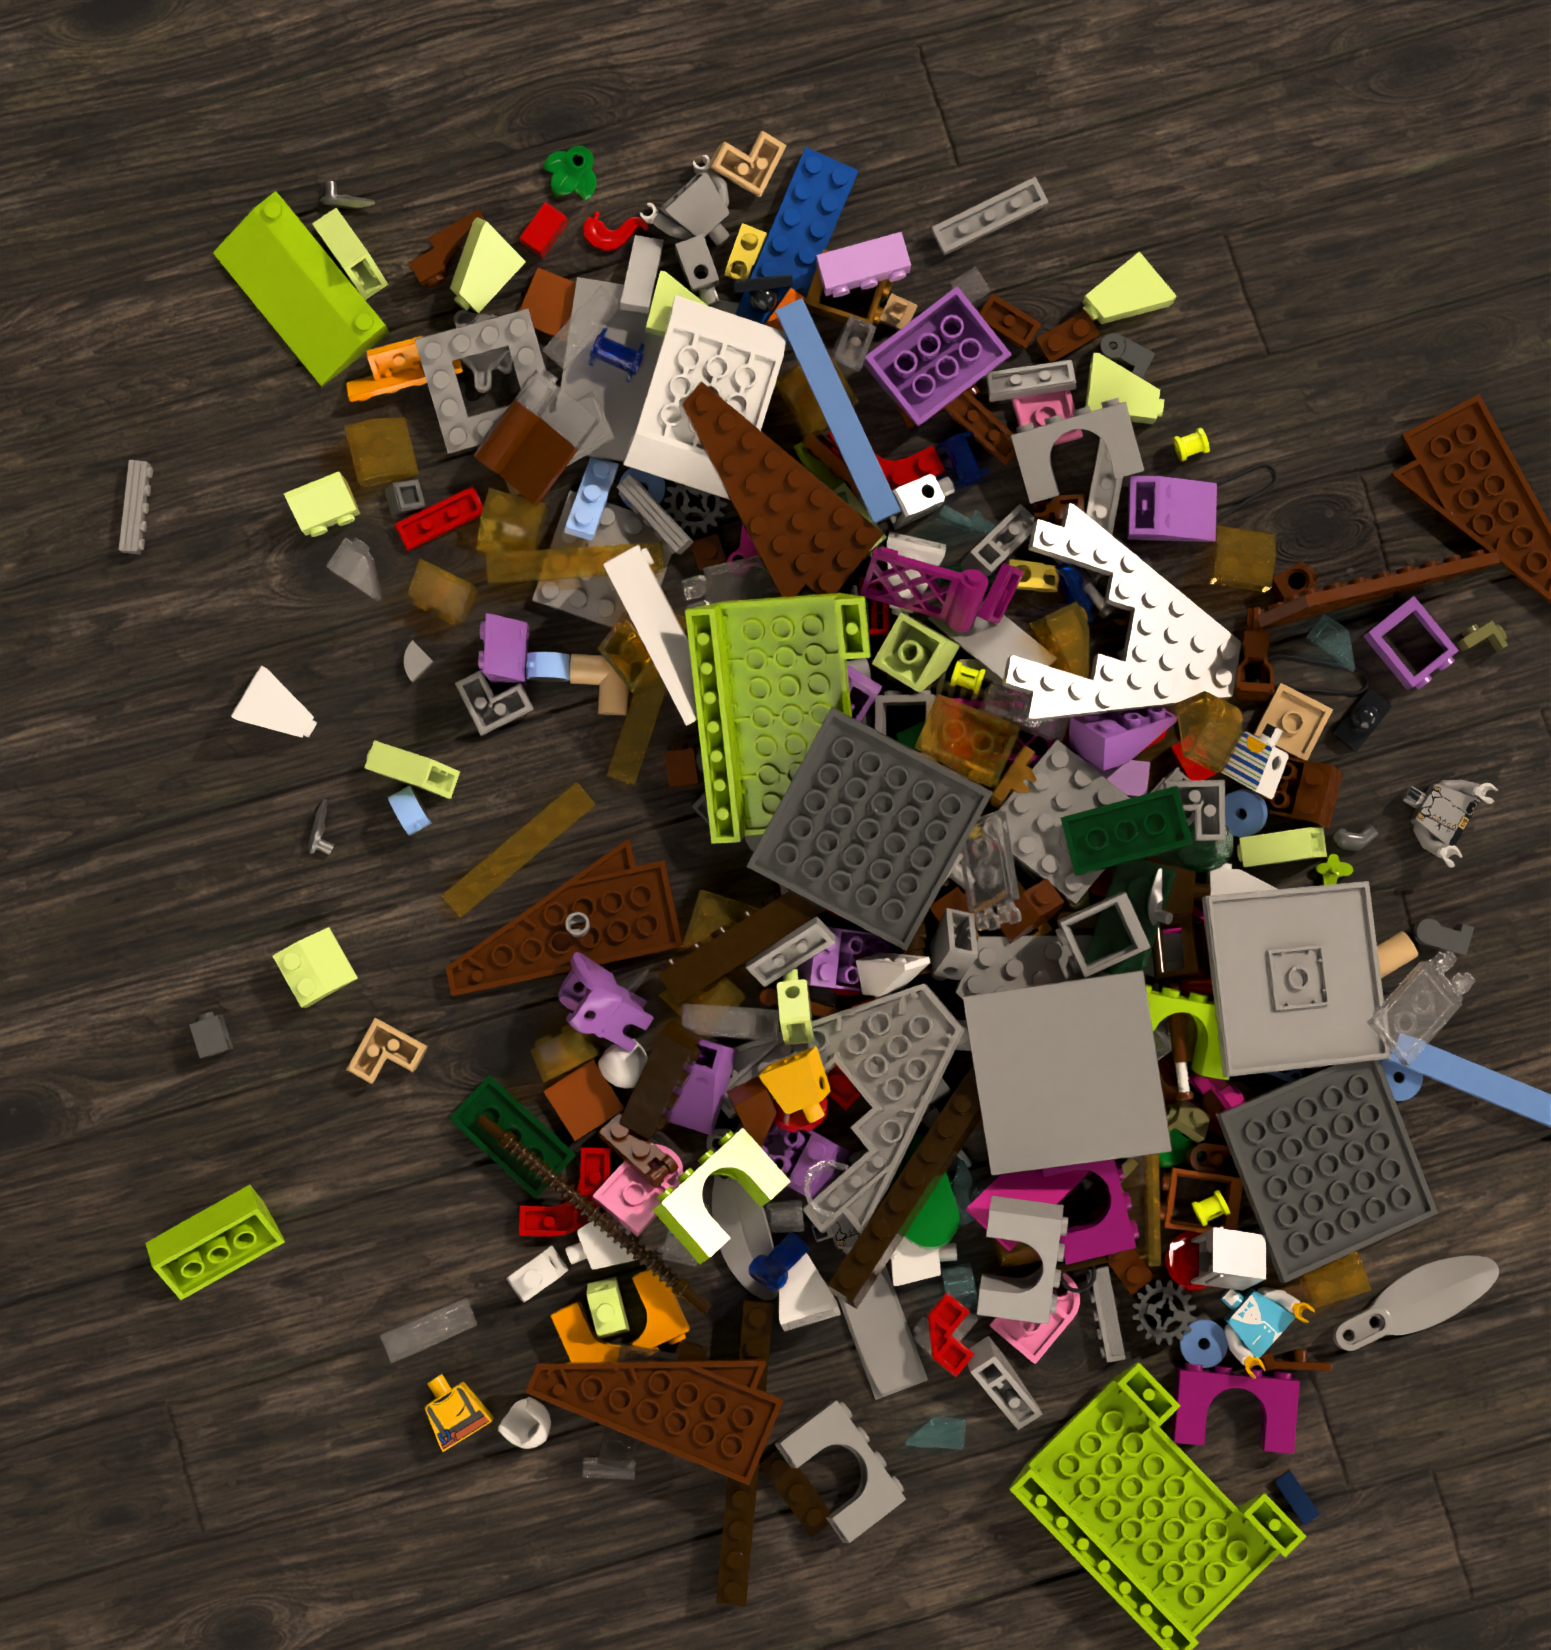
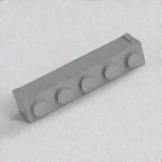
(135, 507)
(654, 515)
(1106, 1315)

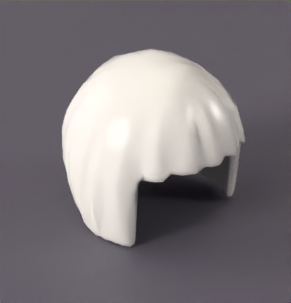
(622, 1066)
(526, 1424)

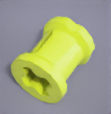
(1191, 444)
(967, 677)
(1211, 1208)

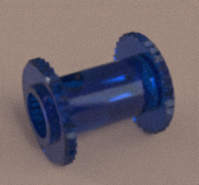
(616, 354)
(962, 459)

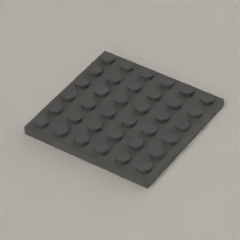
(869, 828)
(1326, 1165)

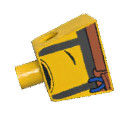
(455, 1412)

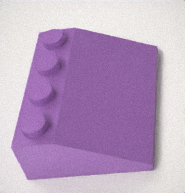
(936, 357)

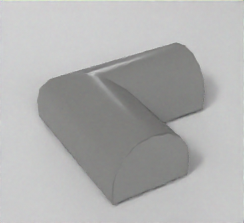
(489, 710)
(1207, 802)

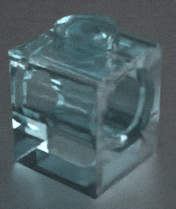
(960, 1283)

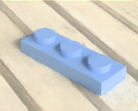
(591, 498)

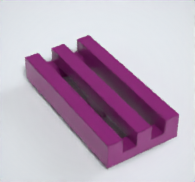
(1000, 593)

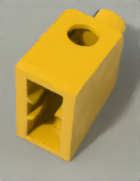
(798, 1083)

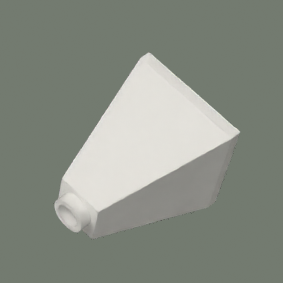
(916, 549)
(273, 706)
(805, 1297)

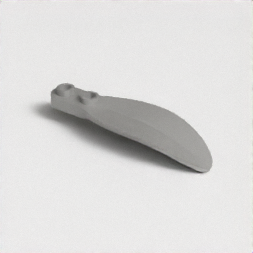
(743, 1223)
(1420, 1299)

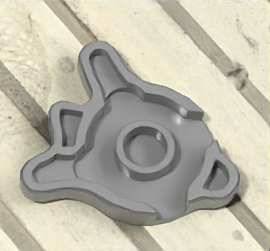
(486, 362)

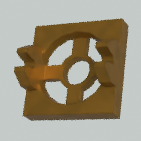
(1014, 778)

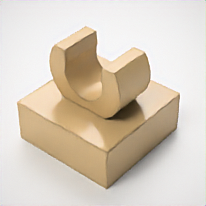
(897, 312)

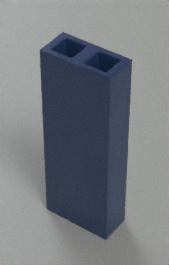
(1296, 1497)

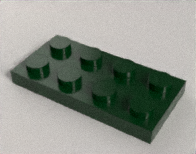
(1126, 831)
(511, 1115)

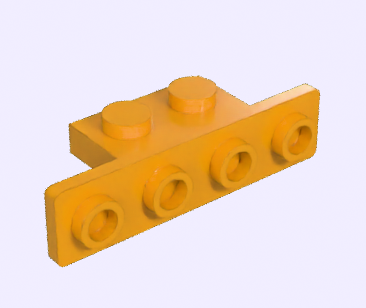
(393, 368)

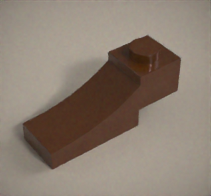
(432, 265)

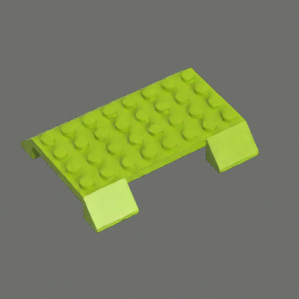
(762, 693)
(1147, 1514)

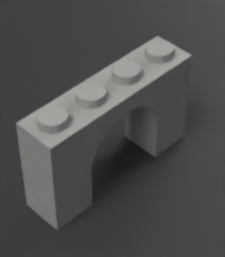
(1110, 423)
(1039, 1227)
(877, 1490)

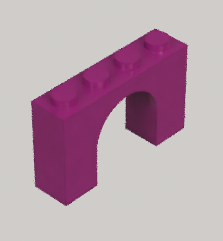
(1112, 1229)
(1198, 1387)

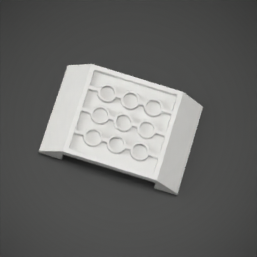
(726, 354)

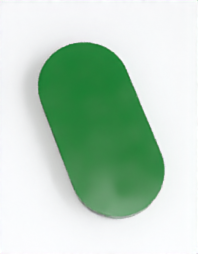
(939, 1216)

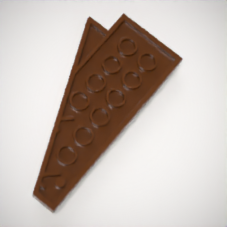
(1478, 488)
(790, 515)
(1360, 590)
(627, 914)
(685, 1407)

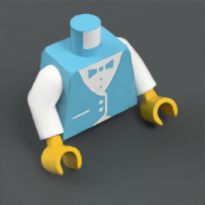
(1258, 1321)

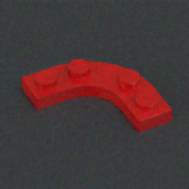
(911, 468)
(562, 1218)

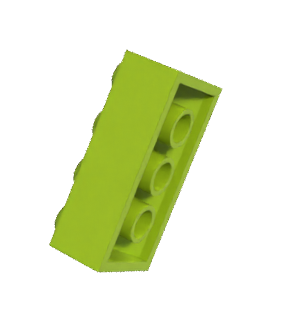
(214, 1242)

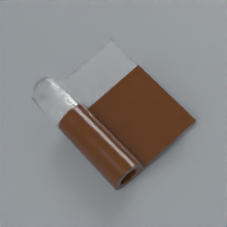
(536, 436)

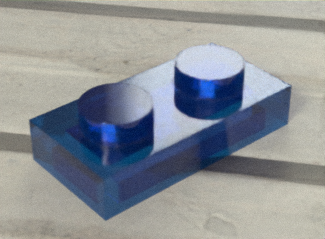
(1071, 582)

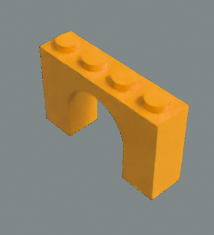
(663, 1323)

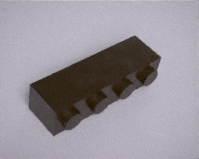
(660, 1080)

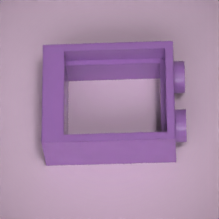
(1375, 639)

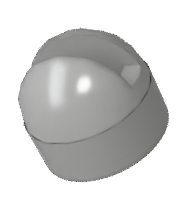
(577, 919)

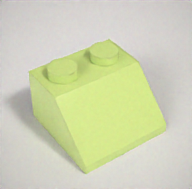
(322, 504)
(915, 653)
(315, 967)

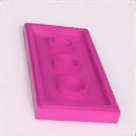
(1028, 1186)

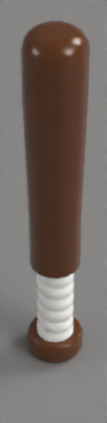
(1179, 1047)

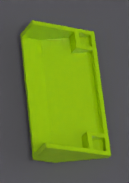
(300, 289)

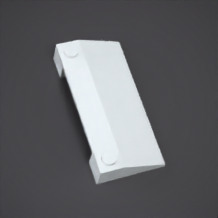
(655, 624)

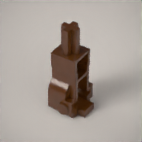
(1254, 651)

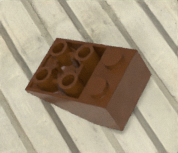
(1305, 793)

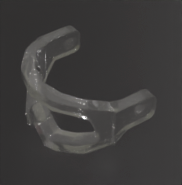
(811, 1175)

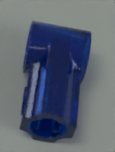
(773, 1269)

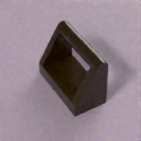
(1193, 950)

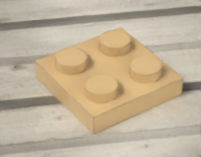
(1299, 719)

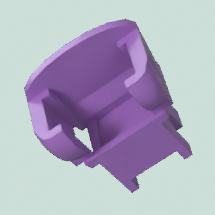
(607, 1004)

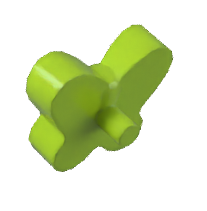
(1333, 869)

